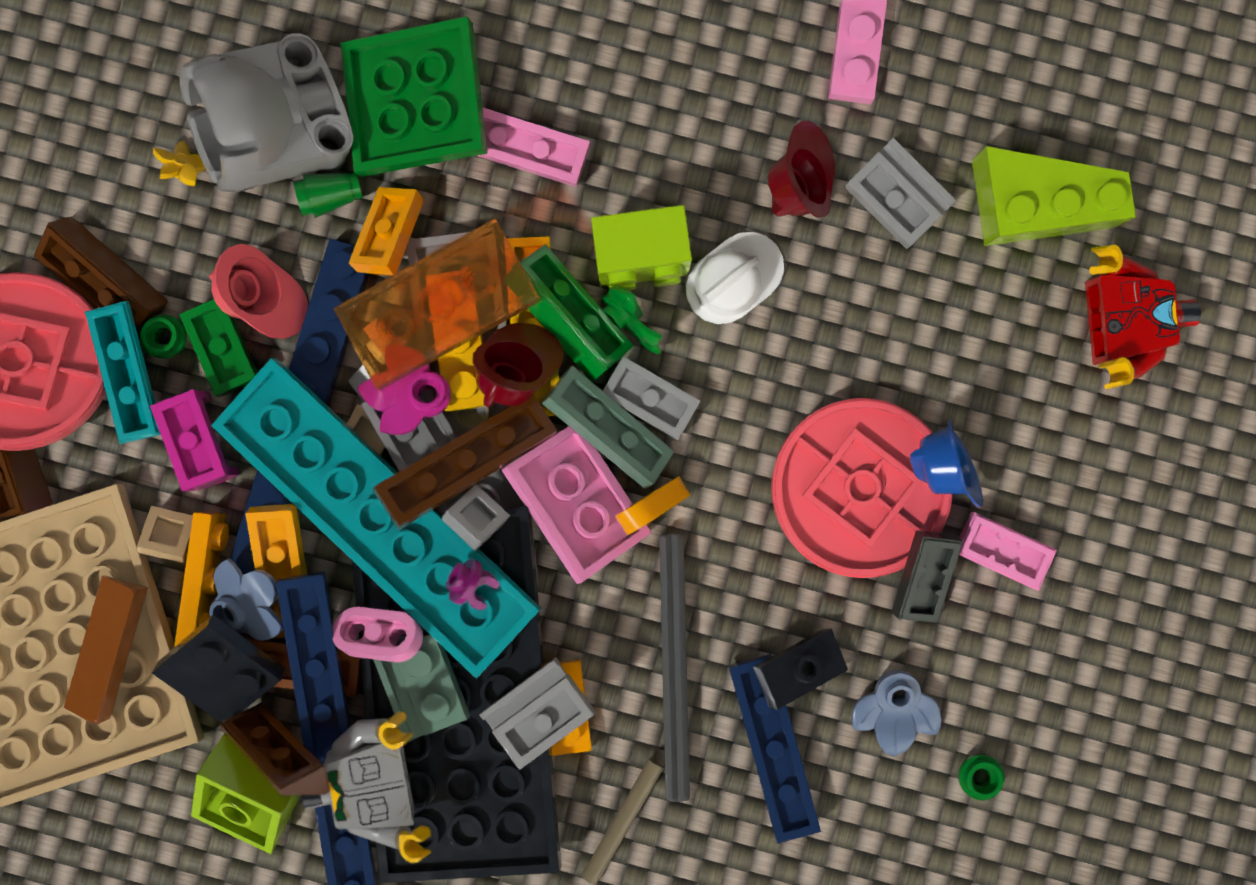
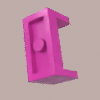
(192, 441)

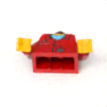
(1132, 316)

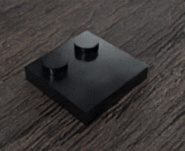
(218, 669)

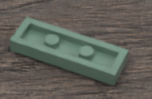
(608, 427)

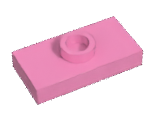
(1005, 551)

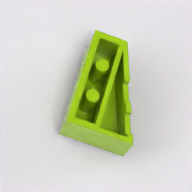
(1046, 197)

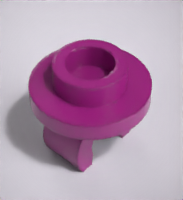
(465, 580)

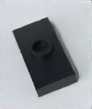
(800, 668)

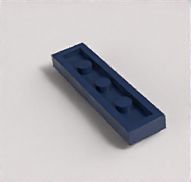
(775, 757)

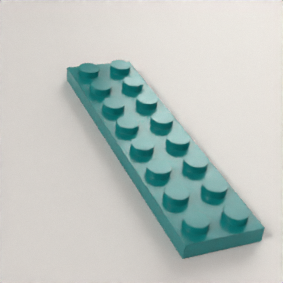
(332, 481)

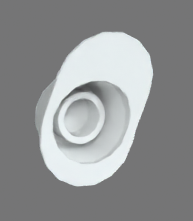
(734, 277)

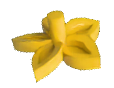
(180, 164)

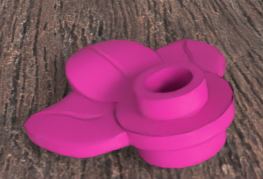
(402, 403)

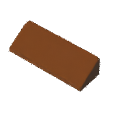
(105, 649)

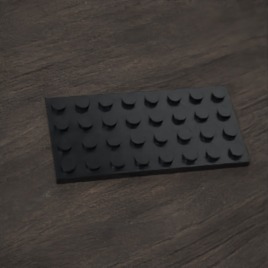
(462, 781)

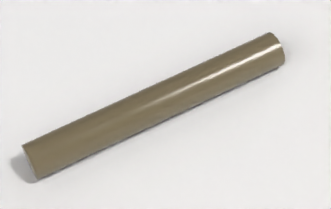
(622, 821)

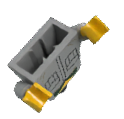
(372, 786)

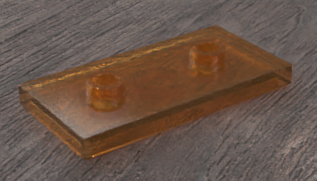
(437, 304)

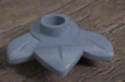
(246, 601)
(897, 718)

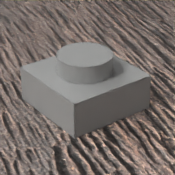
(475, 517)

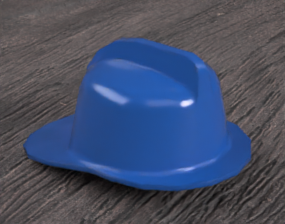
(946, 465)

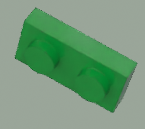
(219, 348)

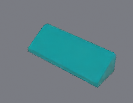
(123, 371)

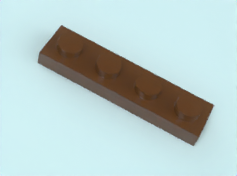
(464, 462)

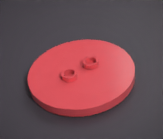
(45, 362)
(851, 490)

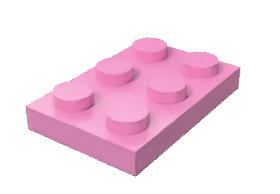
(574, 502)

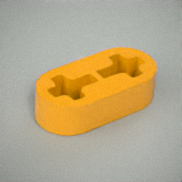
(652, 505)

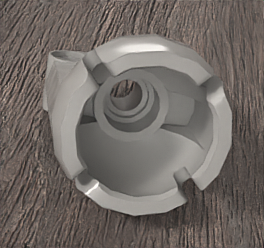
(265, 113)

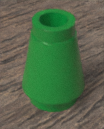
(326, 192)

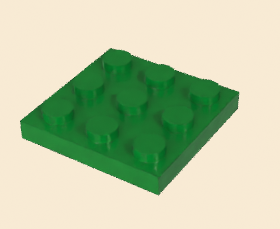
(414, 97)

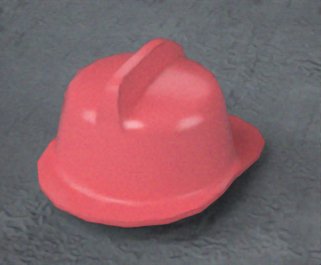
(258, 292)

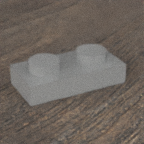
(651, 398)

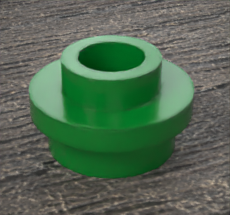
(151, 336)
(990, 786)

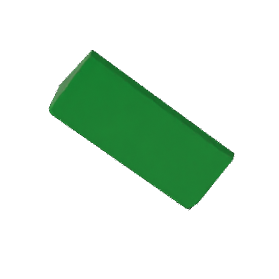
(573, 315)

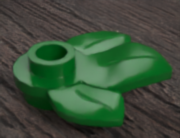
(625, 313)

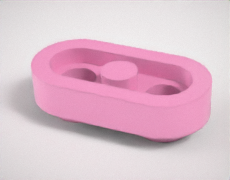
(381, 634)

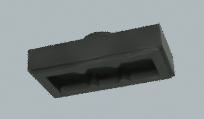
(926, 576)

